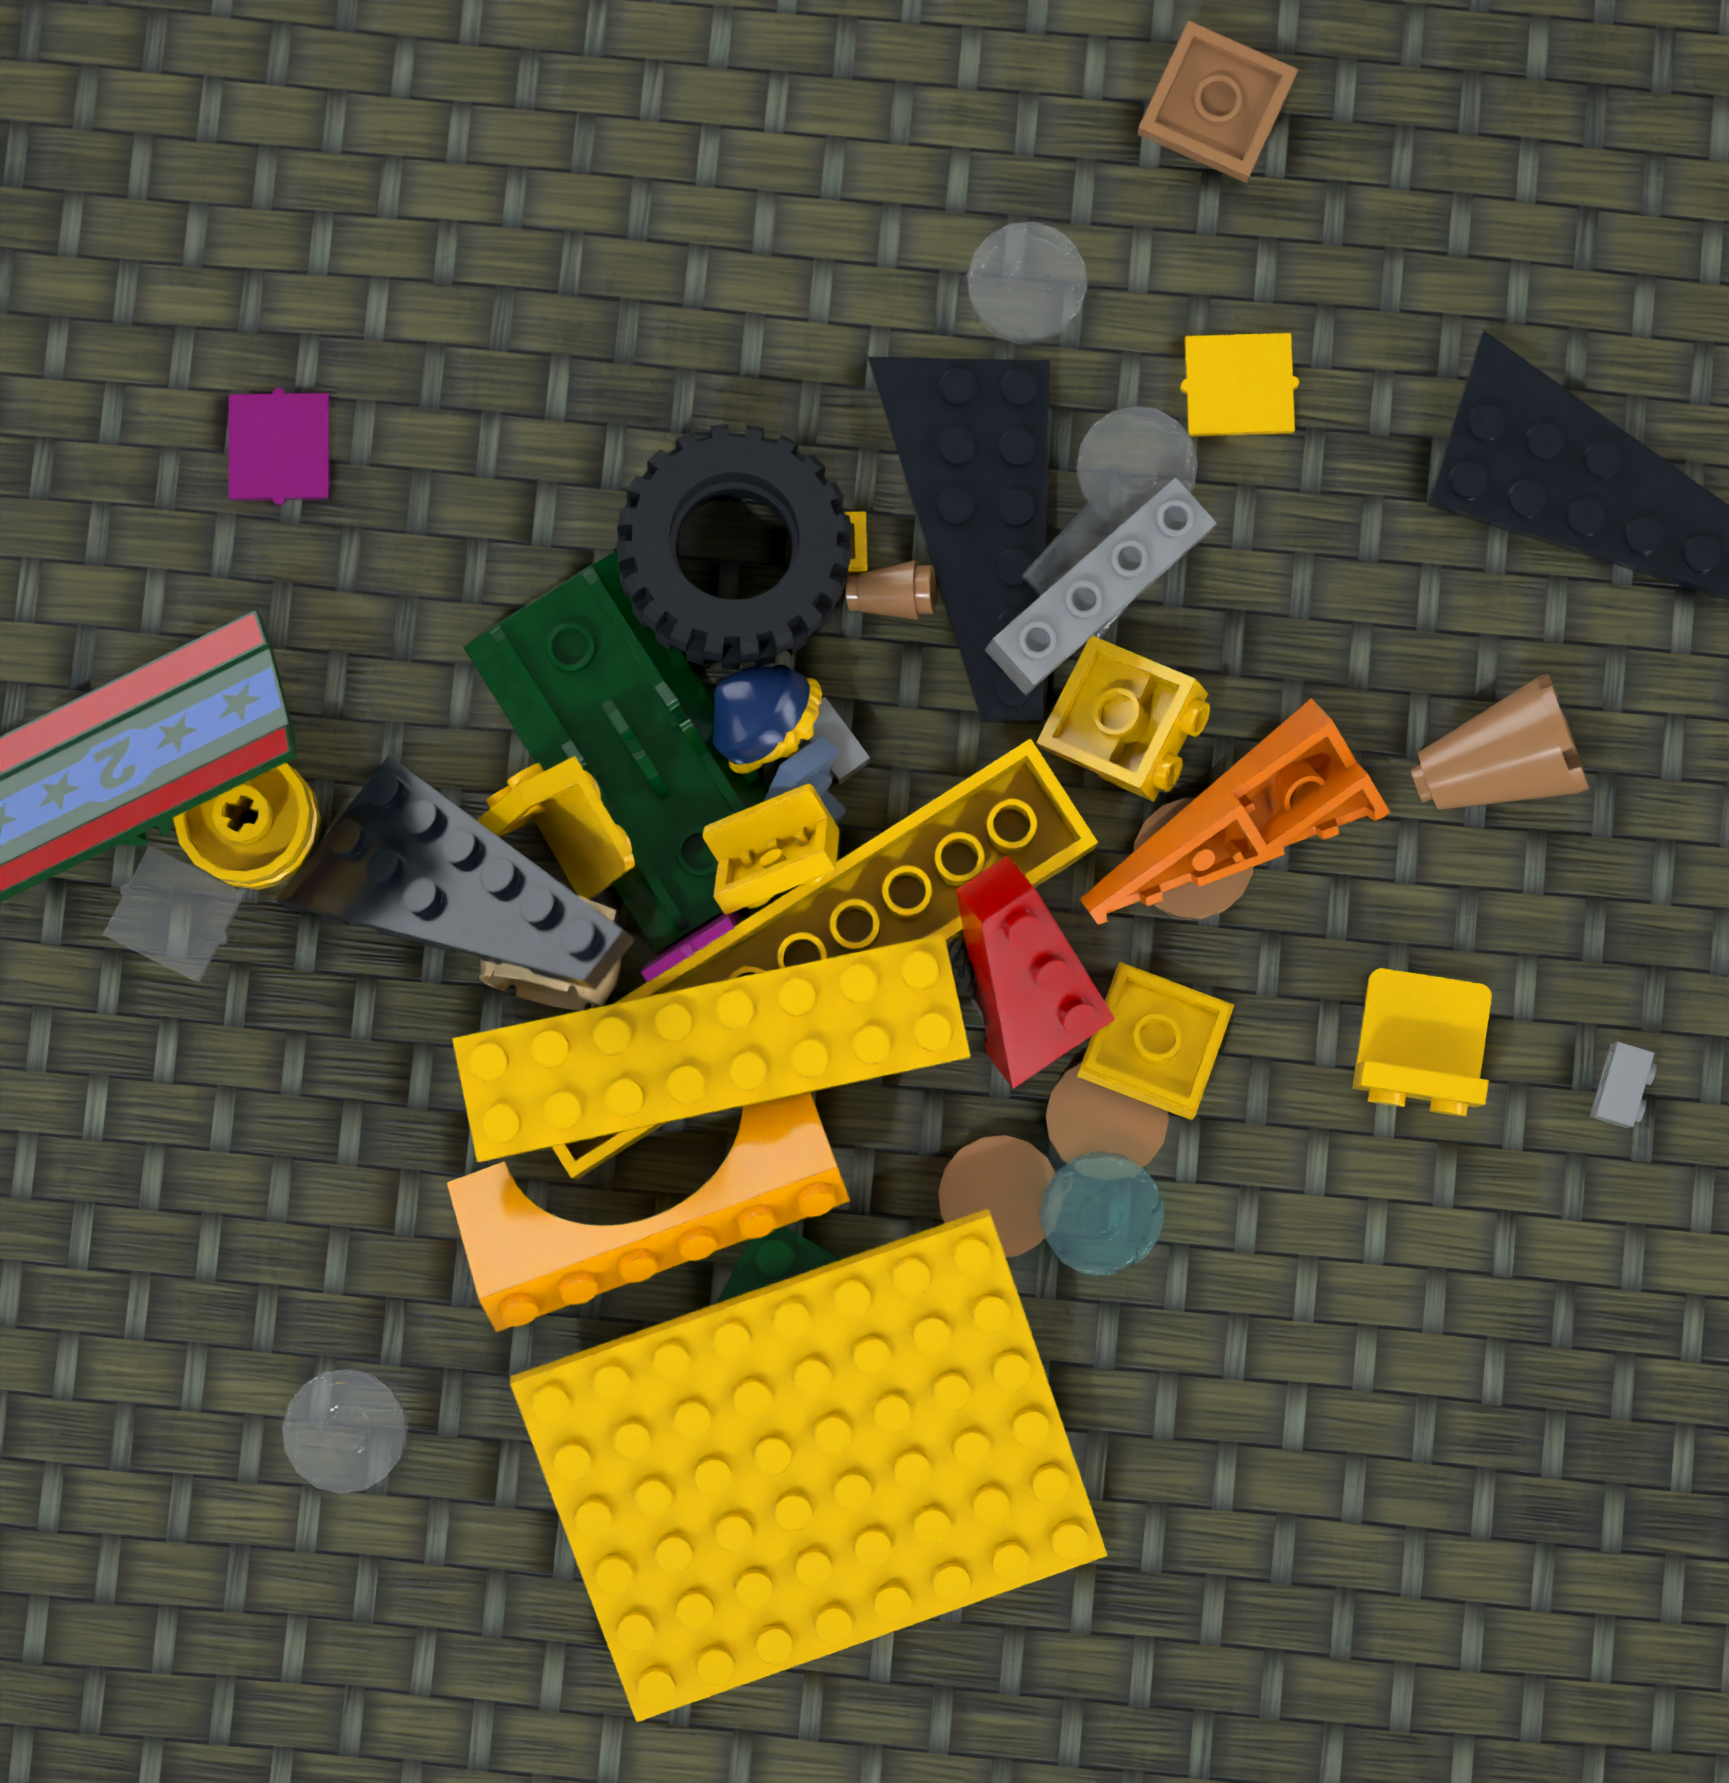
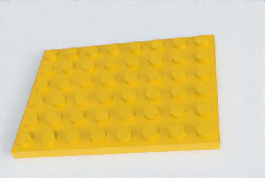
(809, 1465)

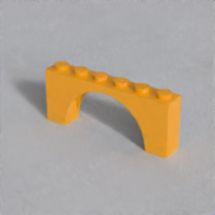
(540, 1263)

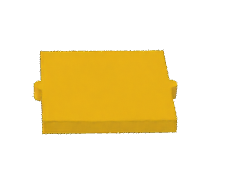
(1239, 384)

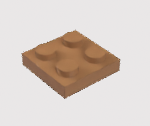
(1217, 101)

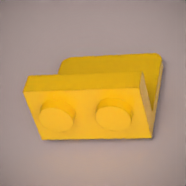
(571, 819)
(1423, 1041)

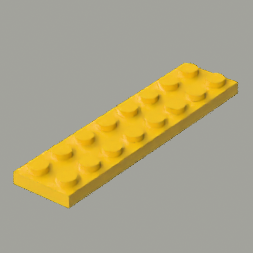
(711, 1048)

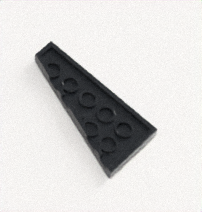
(978, 484)
(445, 881)

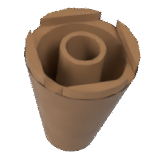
(1504, 754)

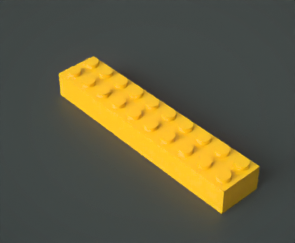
(887, 892)

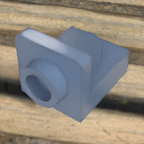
(810, 767)

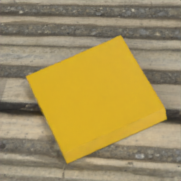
(1158, 1043)

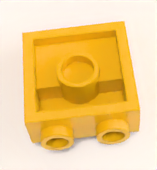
(1125, 718)

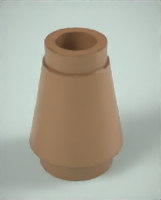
(894, 591)

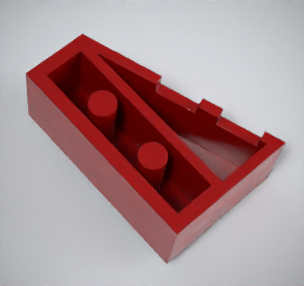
(1026, 974)

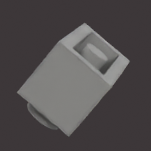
(851, 754)
(1623, 1084)

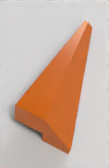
(1278, 794)

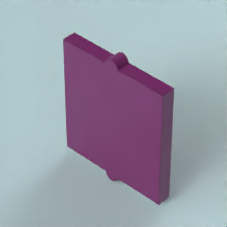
(279, 446)
(690, 945)

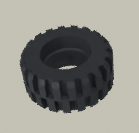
(748, 469)

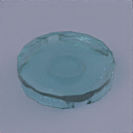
(1101, 1213)

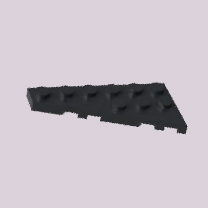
(1569, 477)

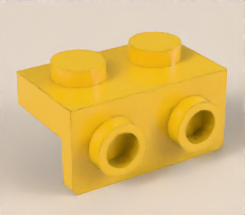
(772, 848)

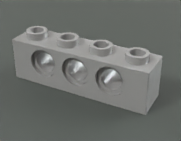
(1100, 586)

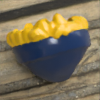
(763, 715)

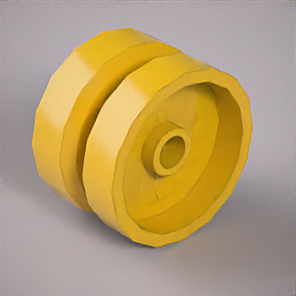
(260, 852)

